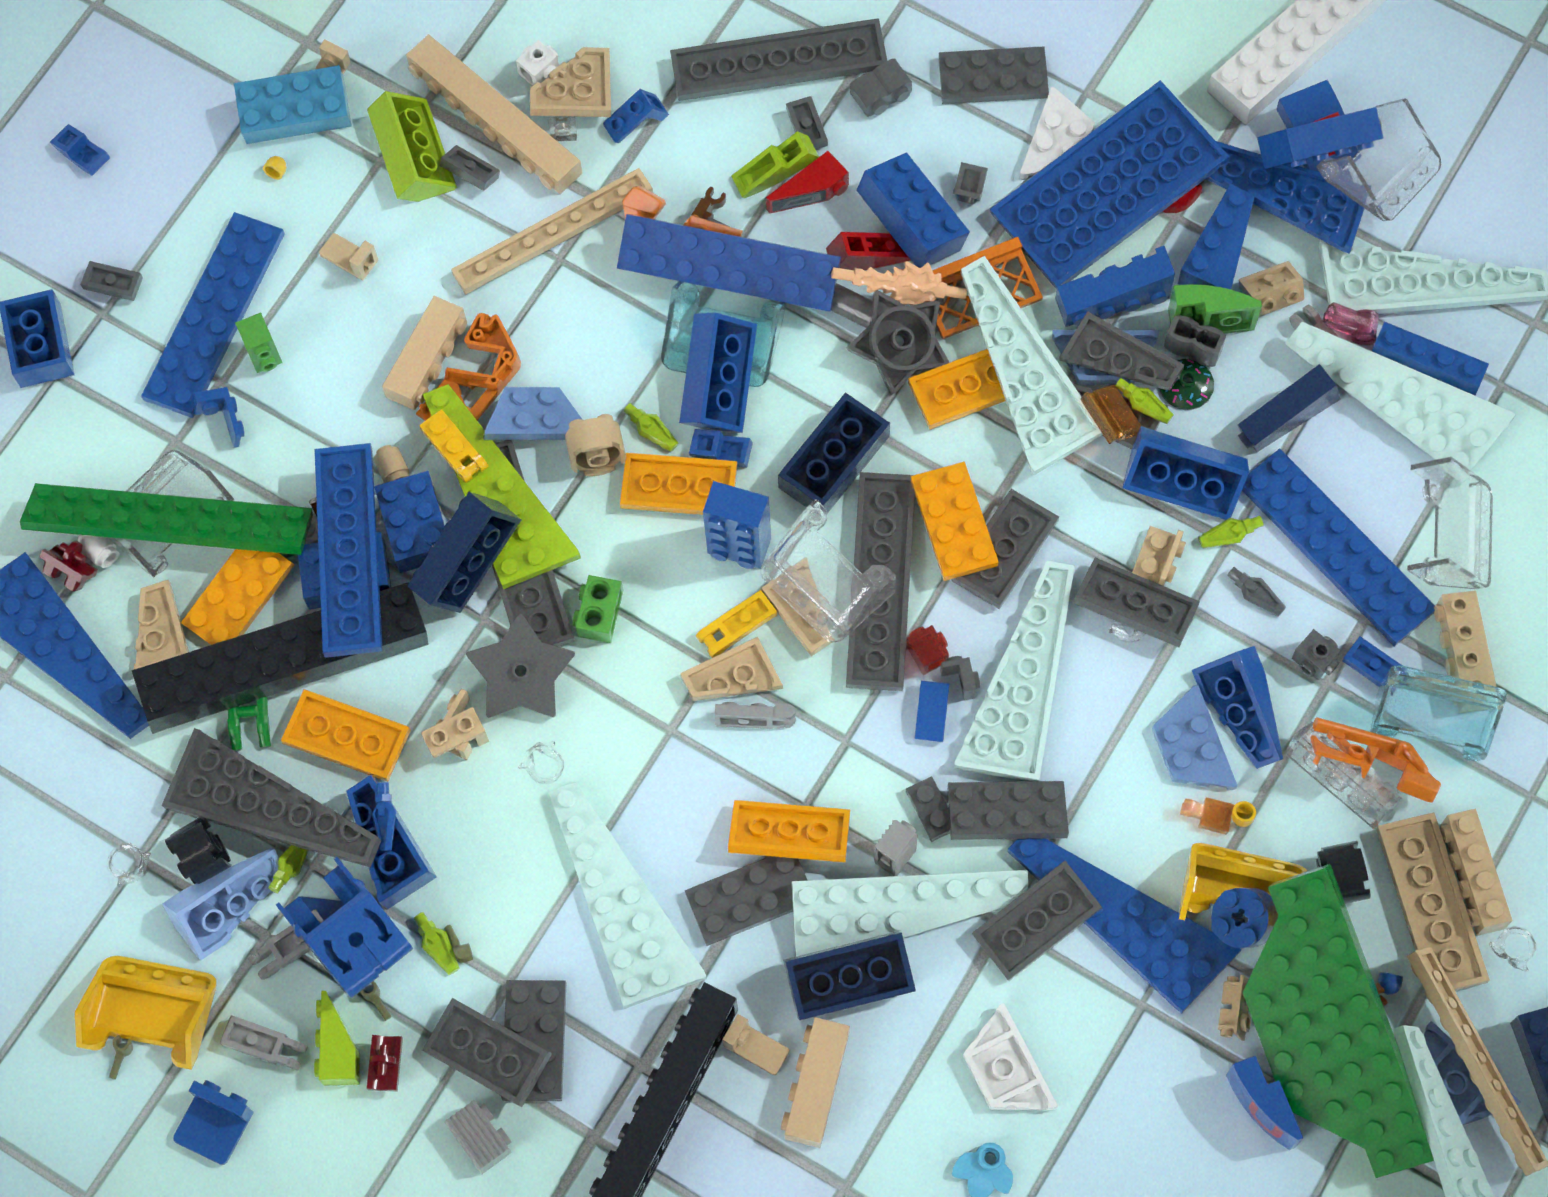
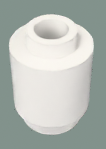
(99, 550)

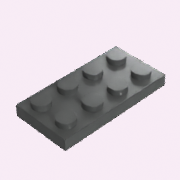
(993, 75)
(1017, 535)
(1136, 602)
(1007, 810)
(744, 897)
(1037, 920)
(538, 1014)
(487, 1052)

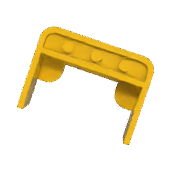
(1219, 869)

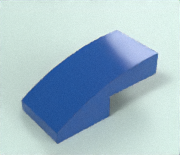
(80, 150)
(714, 445)
(932, 711)

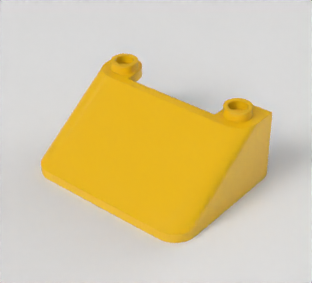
(147, 1005)

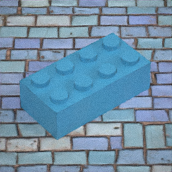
(292, 104)

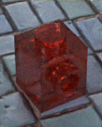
(927, 648)

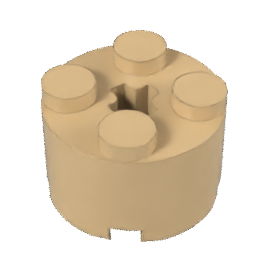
(595, 445)

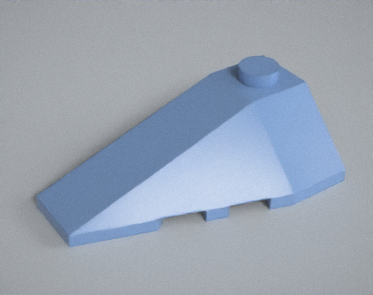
(213, 909)

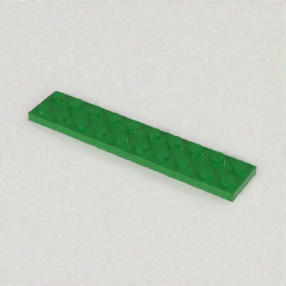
(167, 518)

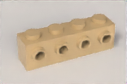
(424, 353)
(1464, 638)
(1475, 872)
(816, 1082)

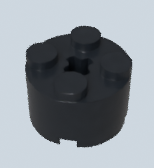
(199, 851)
(1348, 869)

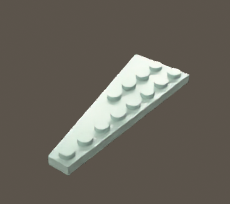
(1422, 281)
(1036, 389)
(1418, 406)
(1016, 710)
(862, 908)
(633, 929)
(1448, 1141)

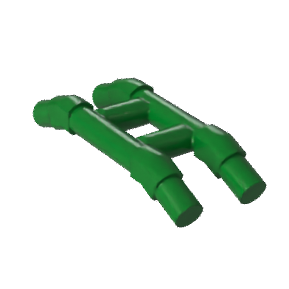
(259, 711)

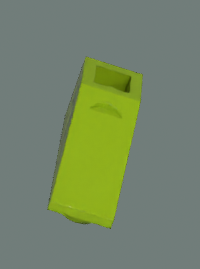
(338, 1054)

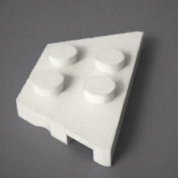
(1057, 131)
(1006, 1067)

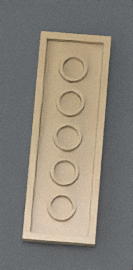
(1432, 897)

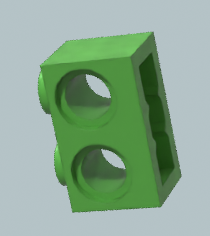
(259, 343)
(604, 609)

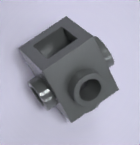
(1317, 655)

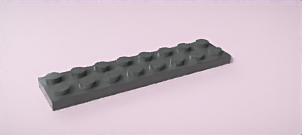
(778, 59)
(883, 539)
(537, 597)

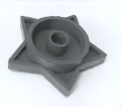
(916, 327)
(542, 666)

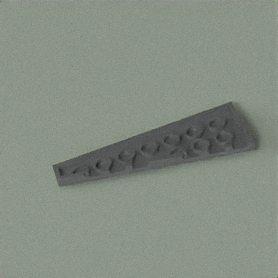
(248, 798)

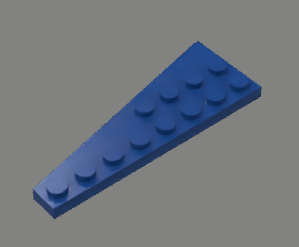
(1294, 196)
(54, 641)
(1167, 952)

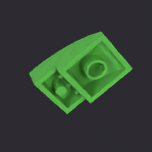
(1215, 307)

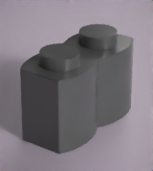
(881, 87)
(1190, 339)

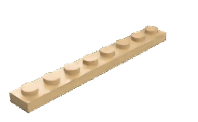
(547, 233)
(1478, 1061)

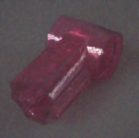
(1359, 324)

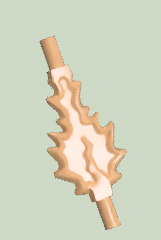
(906, 285)

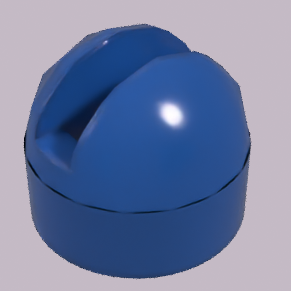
(1390, 982)

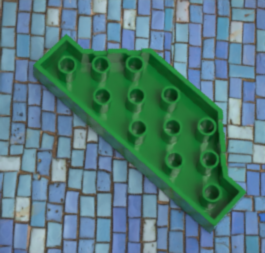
(1329, 1027)

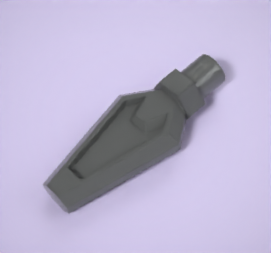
(1257, 592)

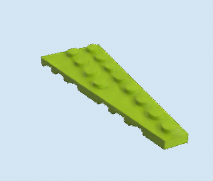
(538, 540)

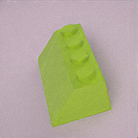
(410, 146)

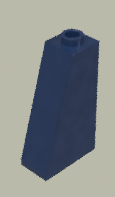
(1289, 409)

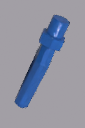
(384, 816)

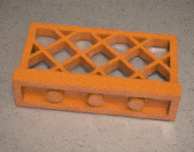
(996, 256)

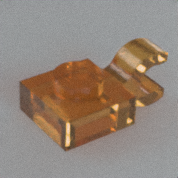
(1213, 814)

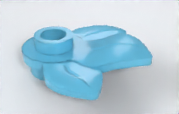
(981, 1175)

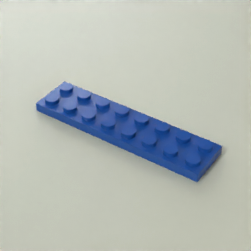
(728, 262)
(211, 313)
(1337, 547)
(348, 550)

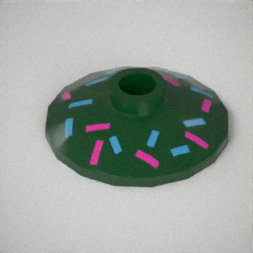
(1193, 394)

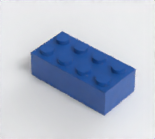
(912, 210)
(737, 525)

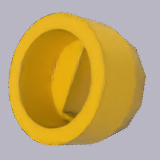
(275, 167)
(1243, 814)

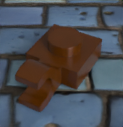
(708, 204)

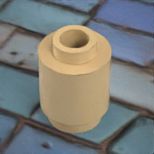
(390, 463)

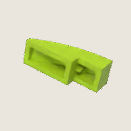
(775, 165)

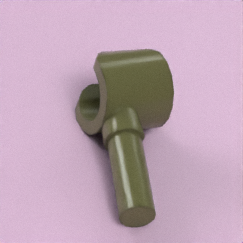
(462, 952)
(376, 1000)
(119, 1056)

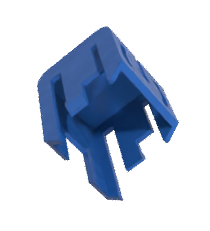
(354, 940)

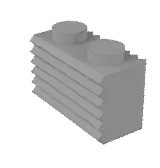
(896, 847)
(478, 1136)

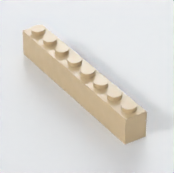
(494, 114)

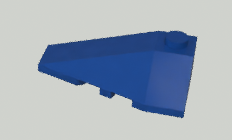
(1241, 696)

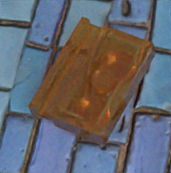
(1111, 413)

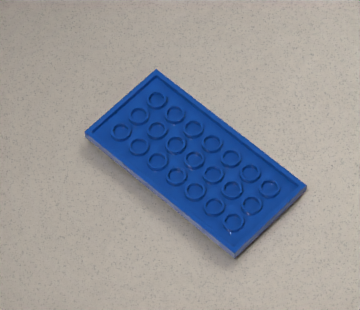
(1109, 184)

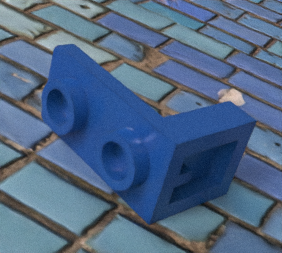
(633, 113)
(216, 400)

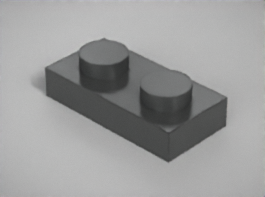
(807, 121)
(470, 167)
(111, 281)
(930, 808)

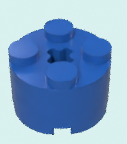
(1229, 913)

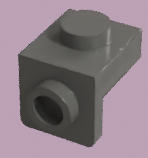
(970, 182)
(968, 679)

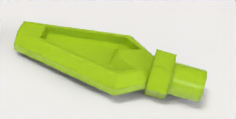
(1145, 401)
(651, 427)
(1230, 532)
(288, 866)
(436, 944)

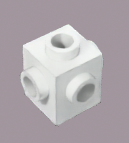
(537, 62)

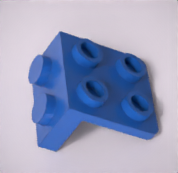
(213, 1122)

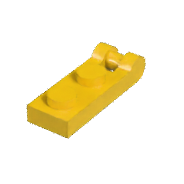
(453, 445)
(737, 623)

